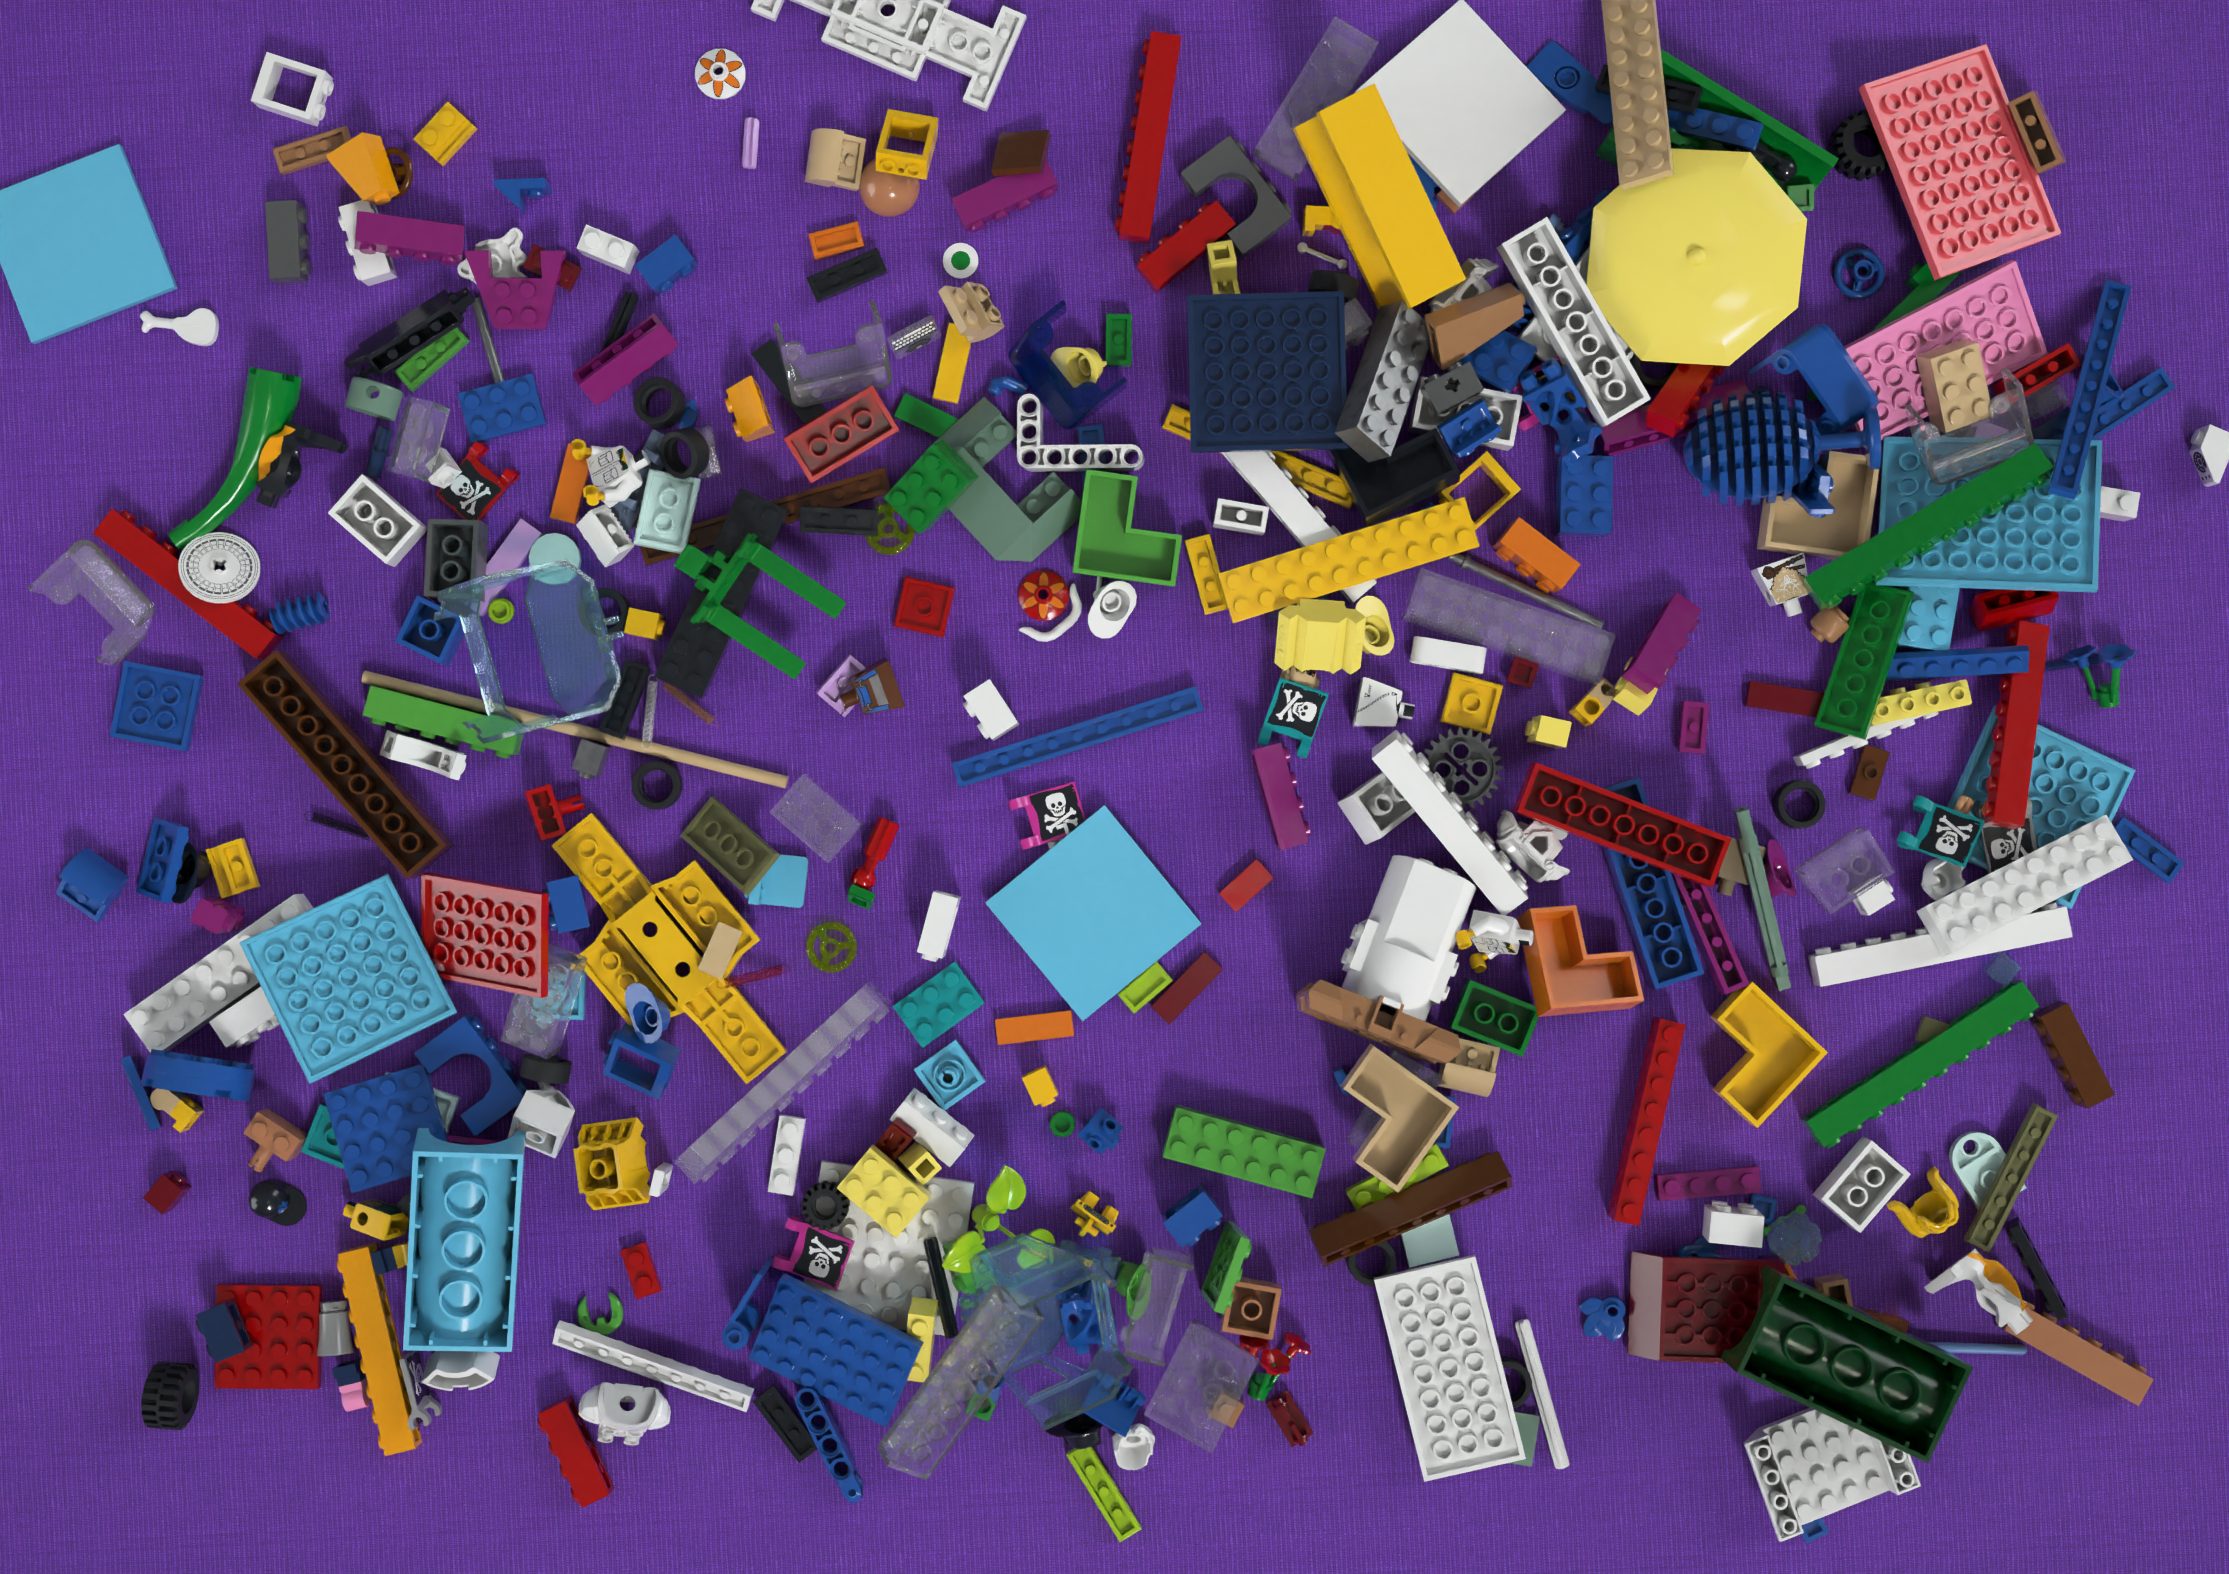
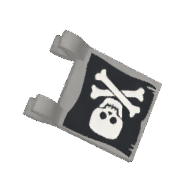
(2005, 844)
(418, 1392)

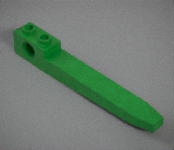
(1922, 291)

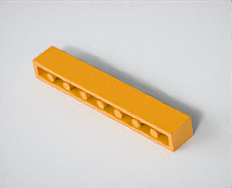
(379, 1349)

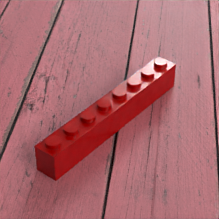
(1149, 137)
(161, 564)
(2016, 730)
(1646, 1121)

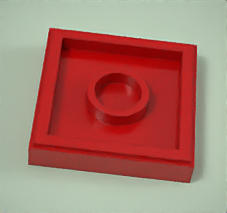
(924, 607)

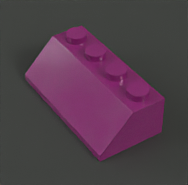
(1279, 796)

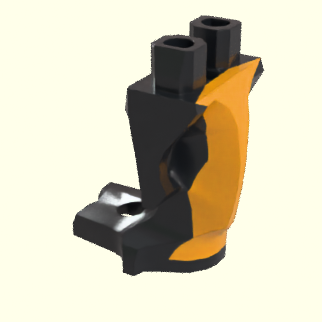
(280, 460)

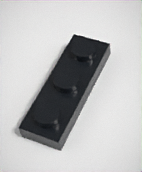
(847, 275)
(838, 520)
(624, 705)
(785, 1422)

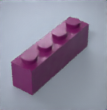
(1002, 195)
(409, 238)
(625, 359)
(1662, 643)

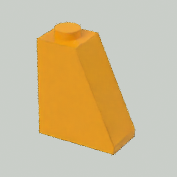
(366, 168)

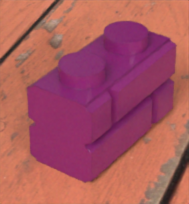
(218, 915)

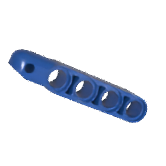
(847, 1479)

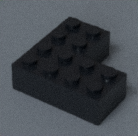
(1398, 481)

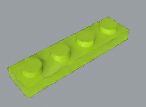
(1373, 1189)

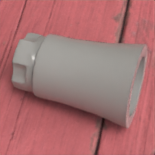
(334, 1329)

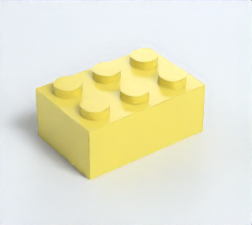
(884, 1191)

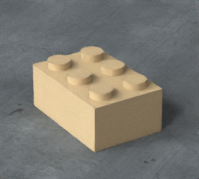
(1954, 385)

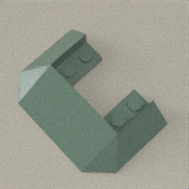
(987, 512)

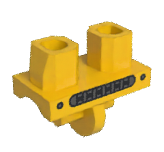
(1103, 1221)

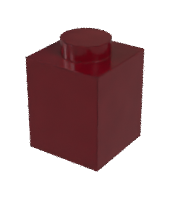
(167, 1191)

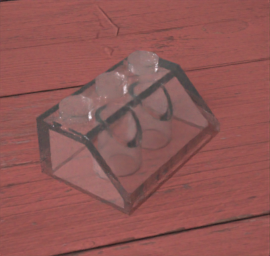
(417, 439)
(1845, 870)

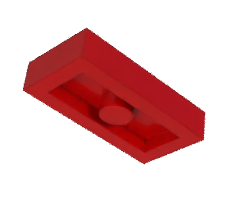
(641, 1270)

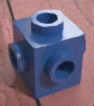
(1101, 1131)

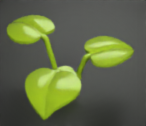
(1004, 1193)

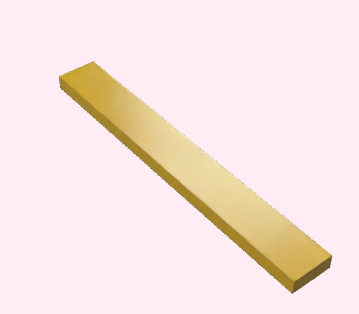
(1303, 473)

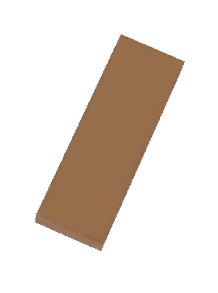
(310, 150)

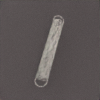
(651, 713)

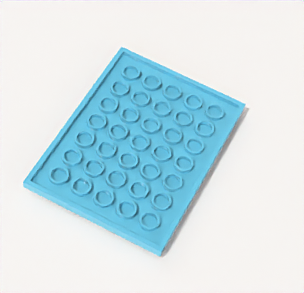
(2027, 545)

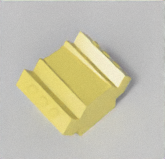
(1320, 636)

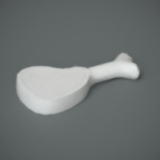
(197, 328)

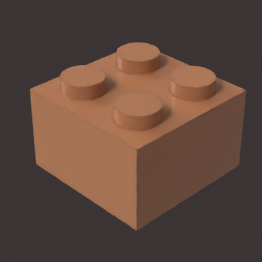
(1253, 1308)

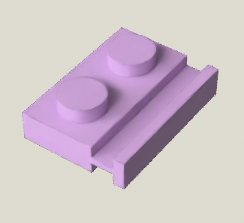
(839, 683)

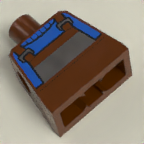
(873, 689)

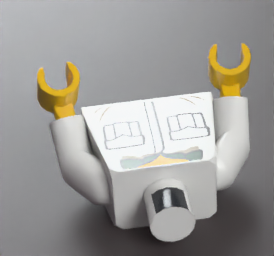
(612, 472)
(1493, 936)

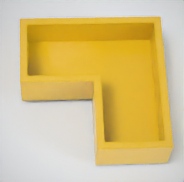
(1775, 1057)

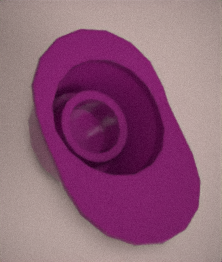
(1778, 871)

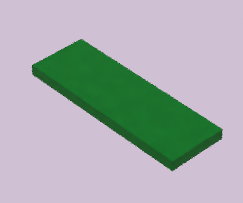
(1864, 660)

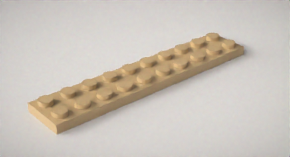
(1637, 91)

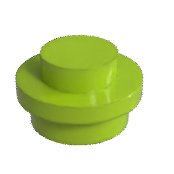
(501, 610)

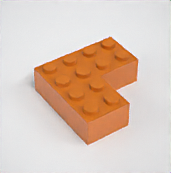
(1565, 976)

